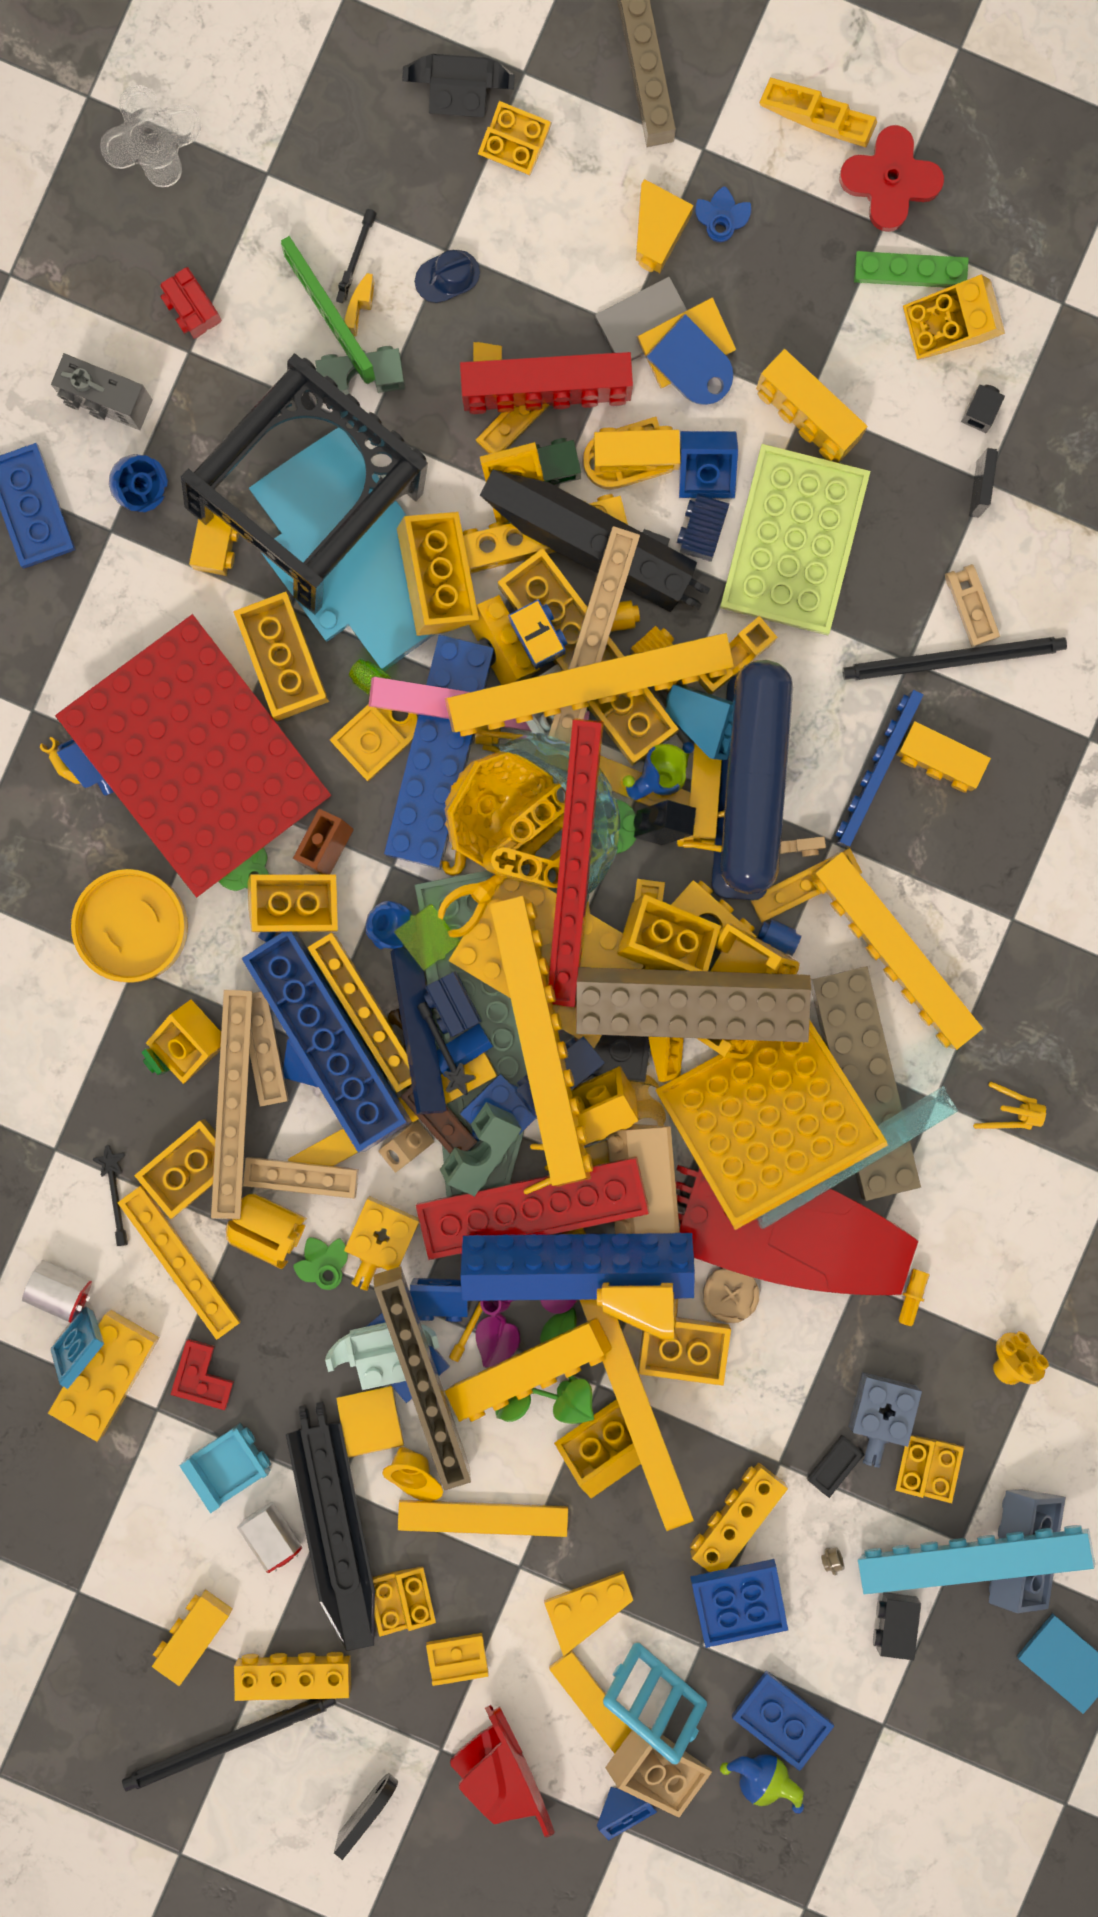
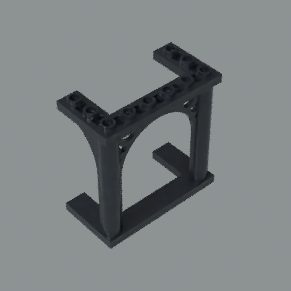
(304, 385)

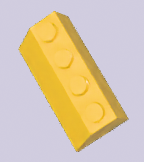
(437, 572)

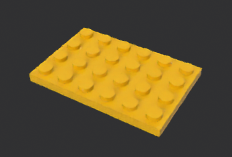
(481, 956)

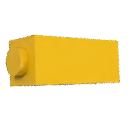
(659, 225)

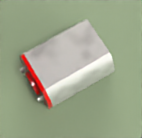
(57, 1291)
(270, 1537)

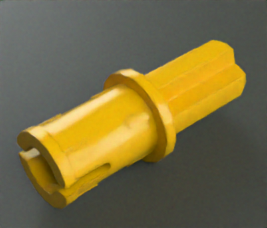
(914, 1295)

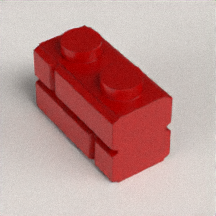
(190, 303)

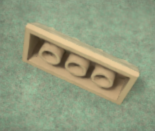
(655, 1158)

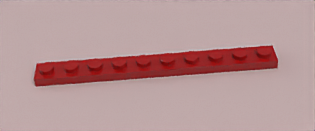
(575, 859)

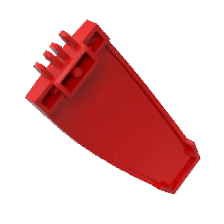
(817, 1247)

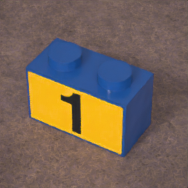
(537, 633)

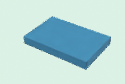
(76, 1347)
(1063, 1662)

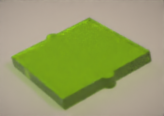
(426, 937)

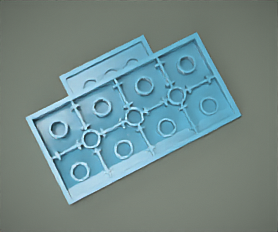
(369, 584)

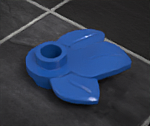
(722, 212)

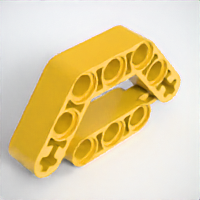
(531, 827)

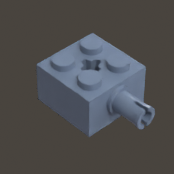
(880, 1428)

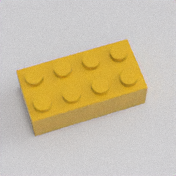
(810, 407)
(281, 656)
(106, 1380)

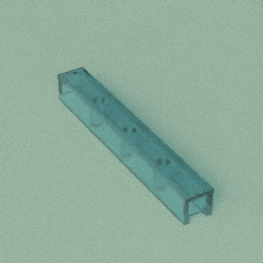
(896, 1130)

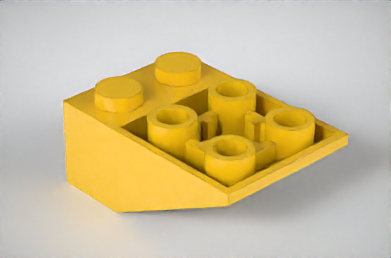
(954, 318)

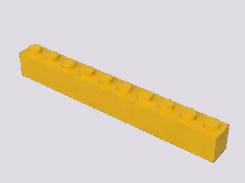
(588, 683)
(540, 1041)

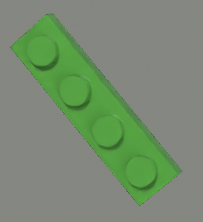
(909, 269)

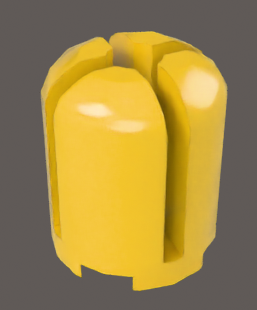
(265, 1230)

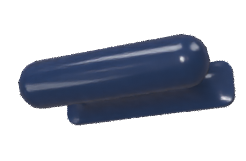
(753, 782)

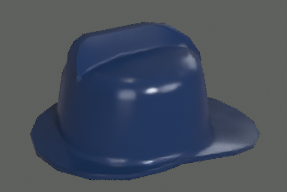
(447, 276)

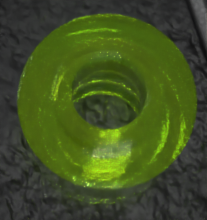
(363, 672)

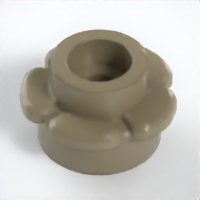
(833, 1560)

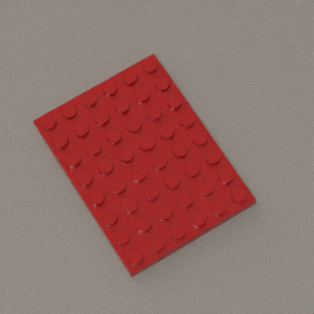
(193, 755)

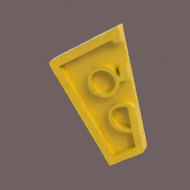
(586, 1609)

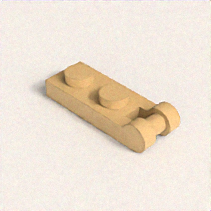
(972, 606)

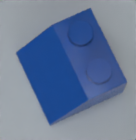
(708, 464)
(438, 1298)

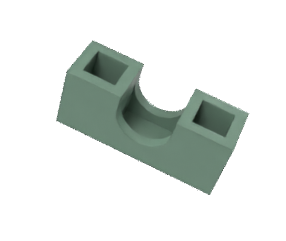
(385, 363)
(471, 1169)

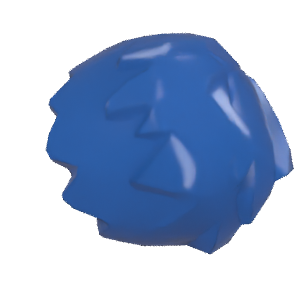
(383, 921)

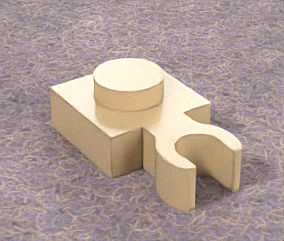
(807, 846)

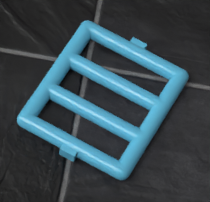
(631, 1717)

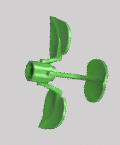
(573, 1396)

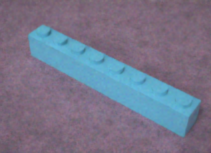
(976, 1561)

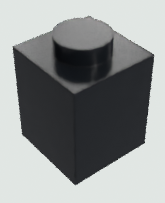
(983, 408)

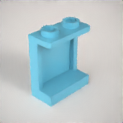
(225, 1467)

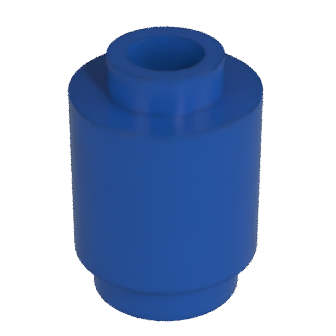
(779, 936)

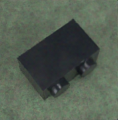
(664, 822)
(897, 1626)

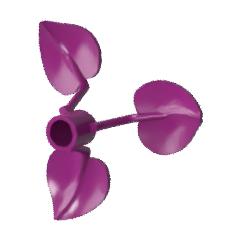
(501, 1339)

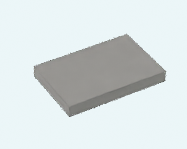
(639, 314)

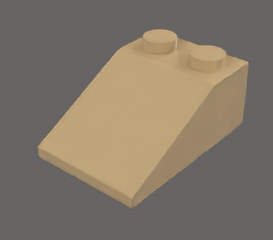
(652, 1778)

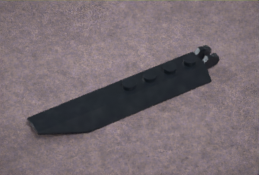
(582, 535)
(333, 1528)

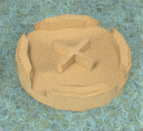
(730, 1295)

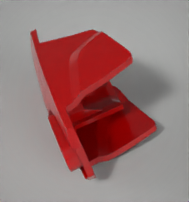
(498, 1775)

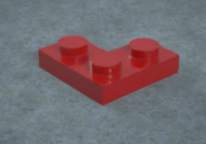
(194, 1382)

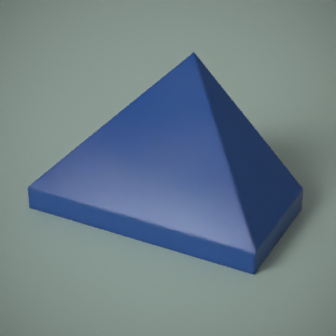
(294, 1067)
(622, 1812)

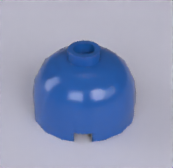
(138, 482)

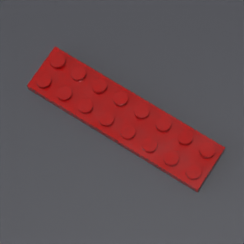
(609, 1196)

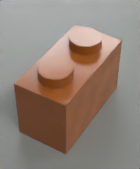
(323, 843)

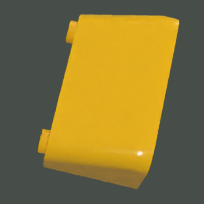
(746, 954)
(643, 1307)

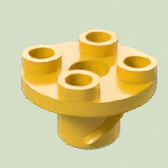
(1018, 1360)

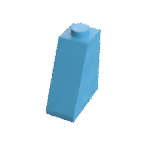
(703, 718)

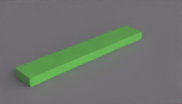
(328, 310)

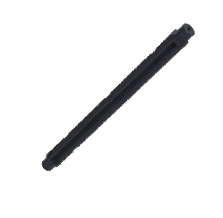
(954, 658)
(226, 1743)

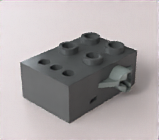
(101, 392)

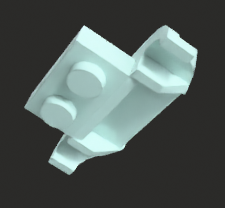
(372, 1354)

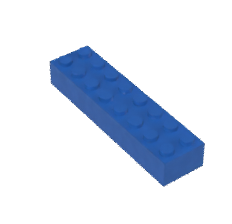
(436, 758)
(326, 1040)
(573, 1265)

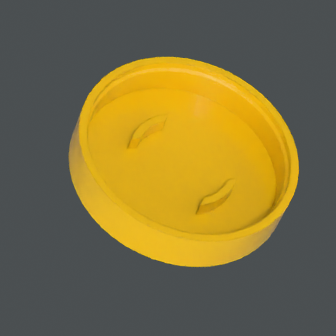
(129, 926)

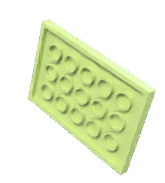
(795, 539)

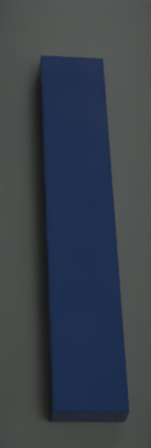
(417, 1035)

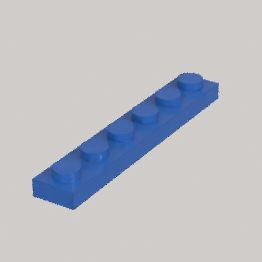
(883, 758)

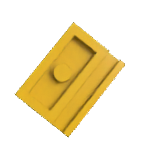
(457, 1659)

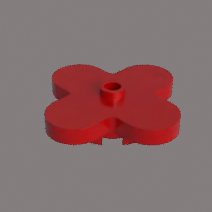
(890, 198)

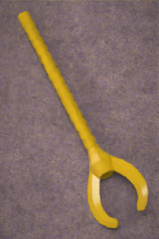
(483, 891)

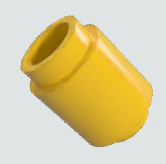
(626, 616)

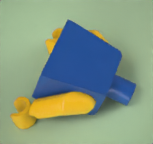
(74, 765)

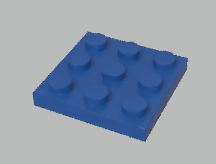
(739, 1603)

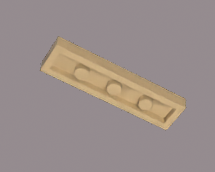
(265, 1054)
(301, 1177)

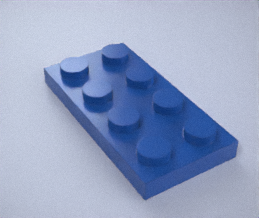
(32, 508)

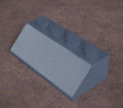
(1026, 1513)

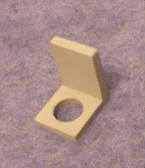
(407, 1145)

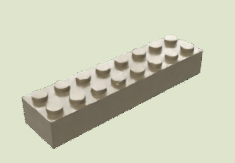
(693, 1004)
(858, 1044)

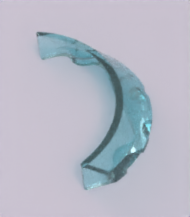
(553, 756)

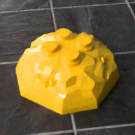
(488, 796)

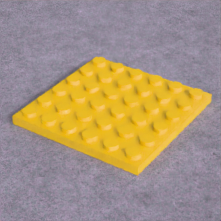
(770, 1123)

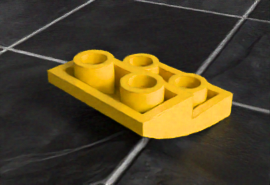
(514, 138)
(370, 1421)
(930, 1468)
(402, 1601)

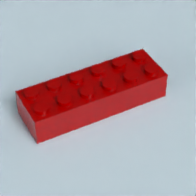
(546, 380)

